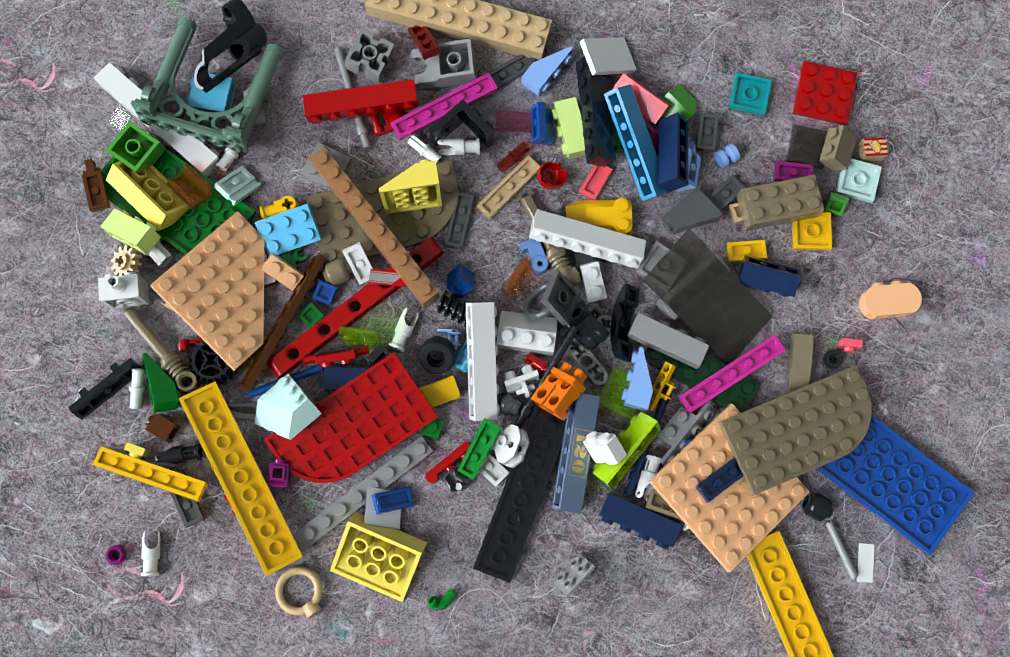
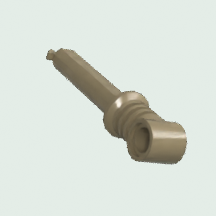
(555, 255)
(170, 361)

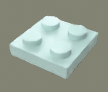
(859, 181)

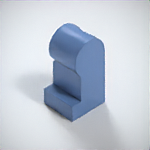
(536, 255)

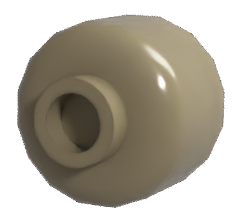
(337, 272)

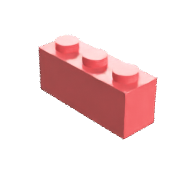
(650, 104)

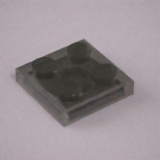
(806, 146)

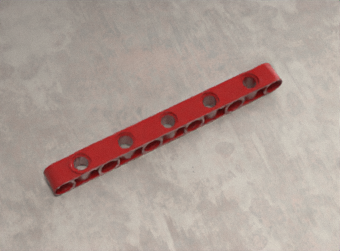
(343, 316)

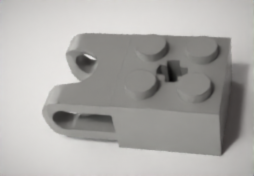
(452, 67)

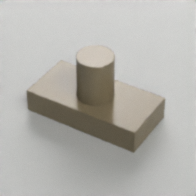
(658, 504)

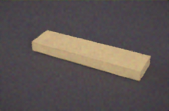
(508, 187)

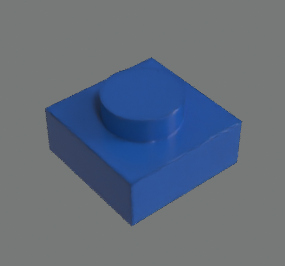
(324, 292)

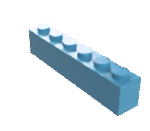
(635, 140)

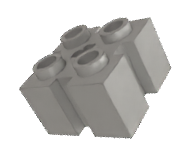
(359, 59)

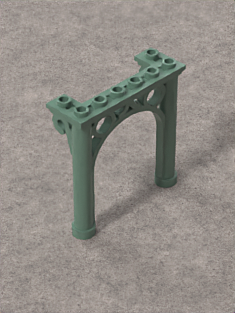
(233, 137)

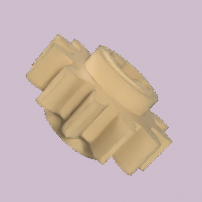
(126, 260)

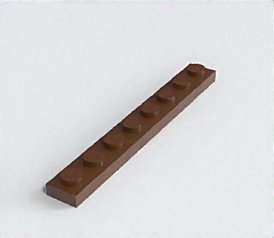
(279, 329)

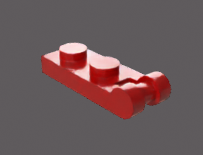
(447, 463)

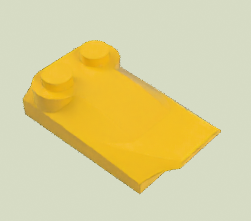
(608, 214)

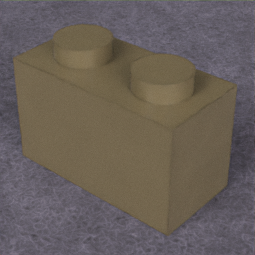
(838, 148)

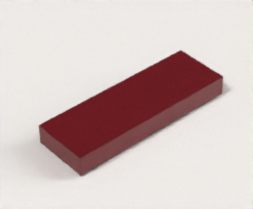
(424, 41)

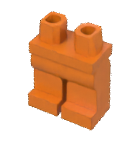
(560, 390)

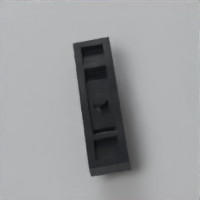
(103, 390)

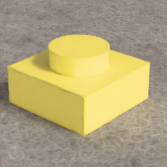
(136, 451)

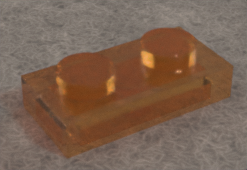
(513, 284)

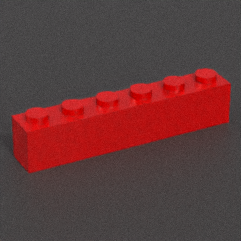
(360, 101)

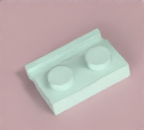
(237, 185)

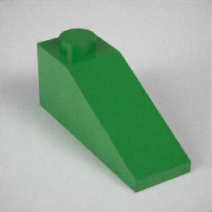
(160, 386)

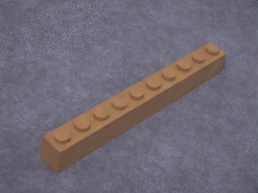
(375, 228)

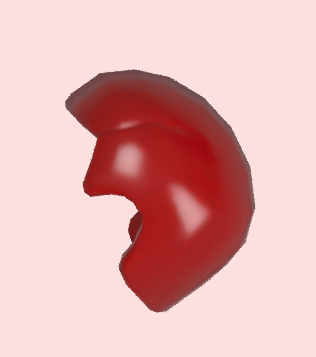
(551, 175)

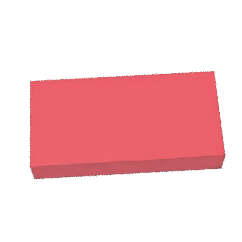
(595, 181)

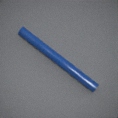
(296, 376)

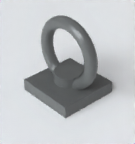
(557, 298)

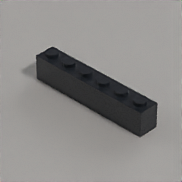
(595, 116)

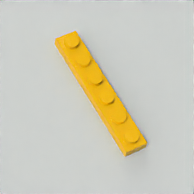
(150, 474)

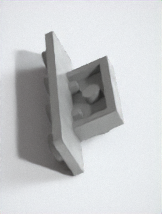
(683, 427)

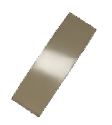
(799, 361)

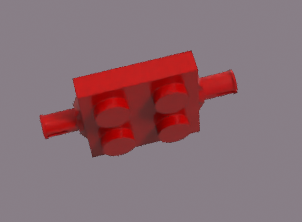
(328, 359)

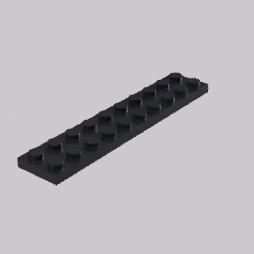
(521, 497)

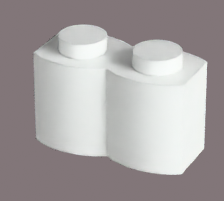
(604, 448)

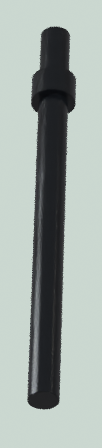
(526, 409)

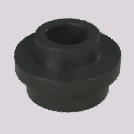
(837, 357)

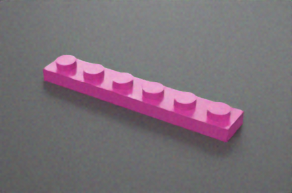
(438, 108)
(732, 373)

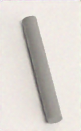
(841, 550)

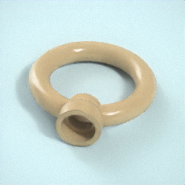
(311, 607)

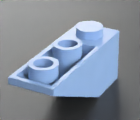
(541, 72)
(639, 387)

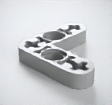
(600, 369)

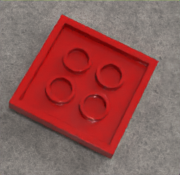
(824, 93)

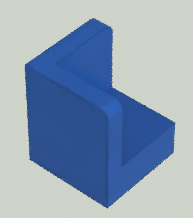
(460, 280)

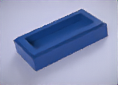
(393, 500)

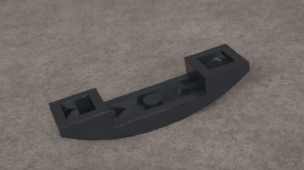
(620, 322)

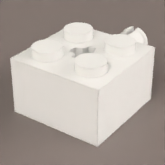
(124, 289)

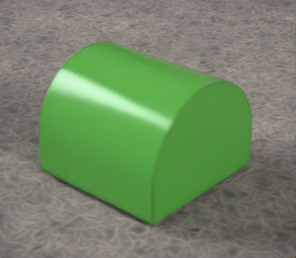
(836, 203)

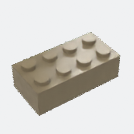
(780, 202)

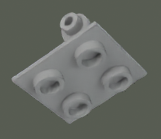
(574, 575)

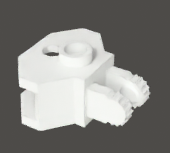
(508, 444)

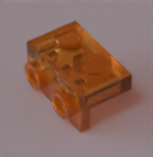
(190, 187)

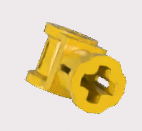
(278, 207)

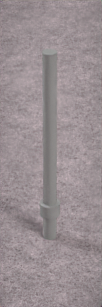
(361, 129)

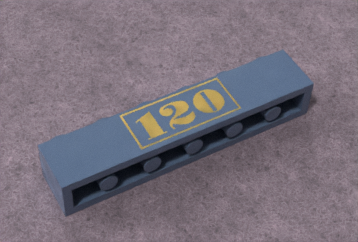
(574, 456)

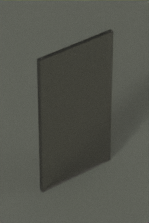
(707, 297)

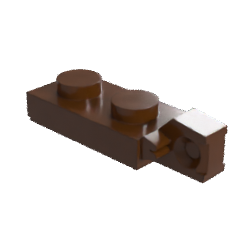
(95, 187)

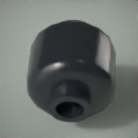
(817, 507)

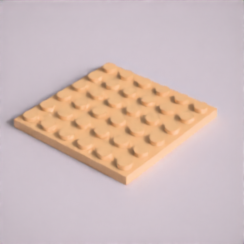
(734, 519)

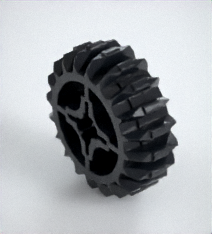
(208, 366)

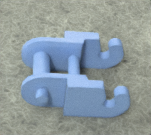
(449, 332)

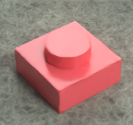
(850, 345)

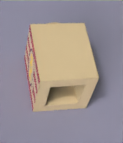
(873, 149)

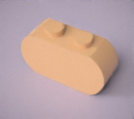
(890, 300)

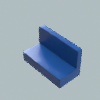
(541, 124)

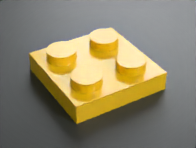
(813, 233)

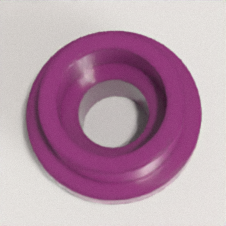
(110, 555)

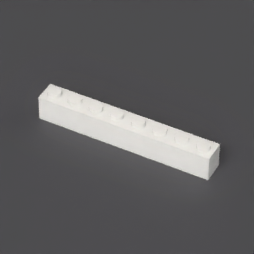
(189, 148)

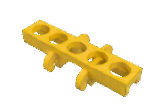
(657, 392)

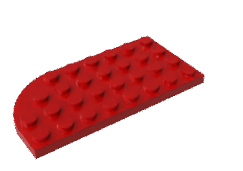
(356, 424)

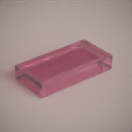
(513, 121)

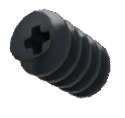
(452, 308)

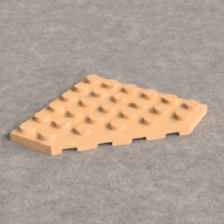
(221, 290)

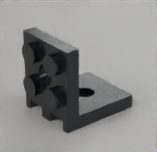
(461, 114)

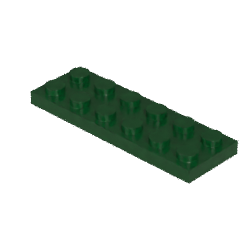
(738, 394)

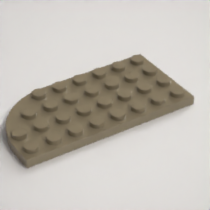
(410, 228)
(800, 430)

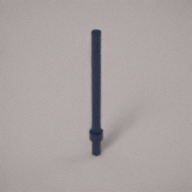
(635, 475)

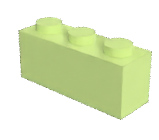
(569, 127)
(131, 231)

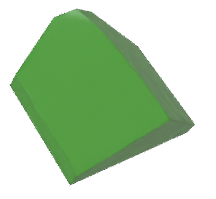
(680, 102)

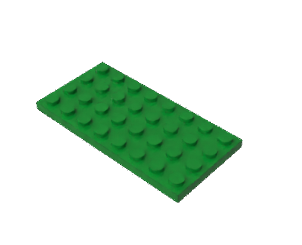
(193, 224)

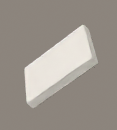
(608, 56)

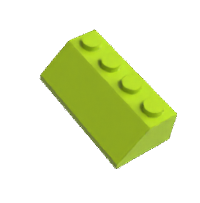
(634, 442)

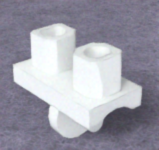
(522, 383)

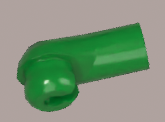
(441, 603)

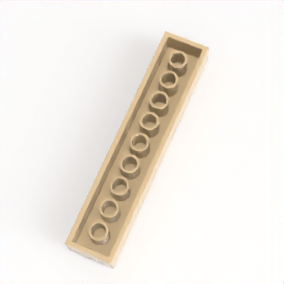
(470, 19)

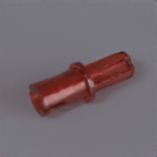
(513, 157)

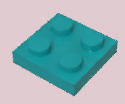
(749, 94)

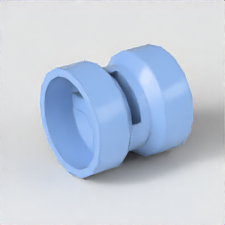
(726, 156)

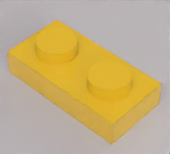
(737, 250)

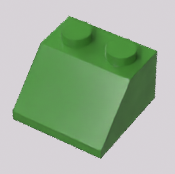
(135, 148)

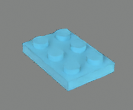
(289, 230)

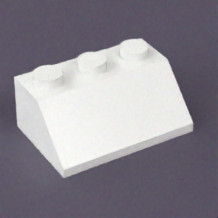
(526, 335)

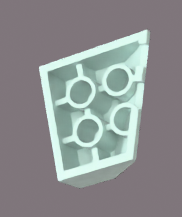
(285, 409)

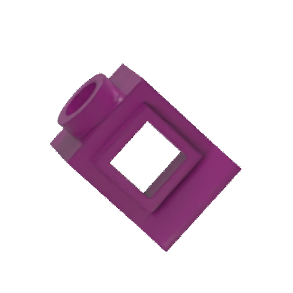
(279, 482)

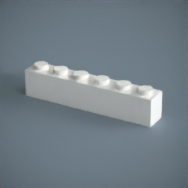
(587, 239)
(482, 361)

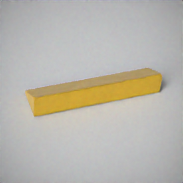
(441, 391)

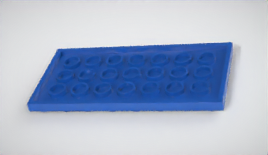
(900, 486)

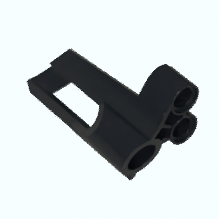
(241, 38)

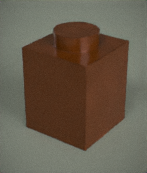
(161, 427)

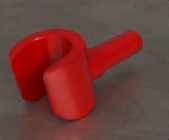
(183, 344)

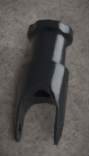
(179, 454)

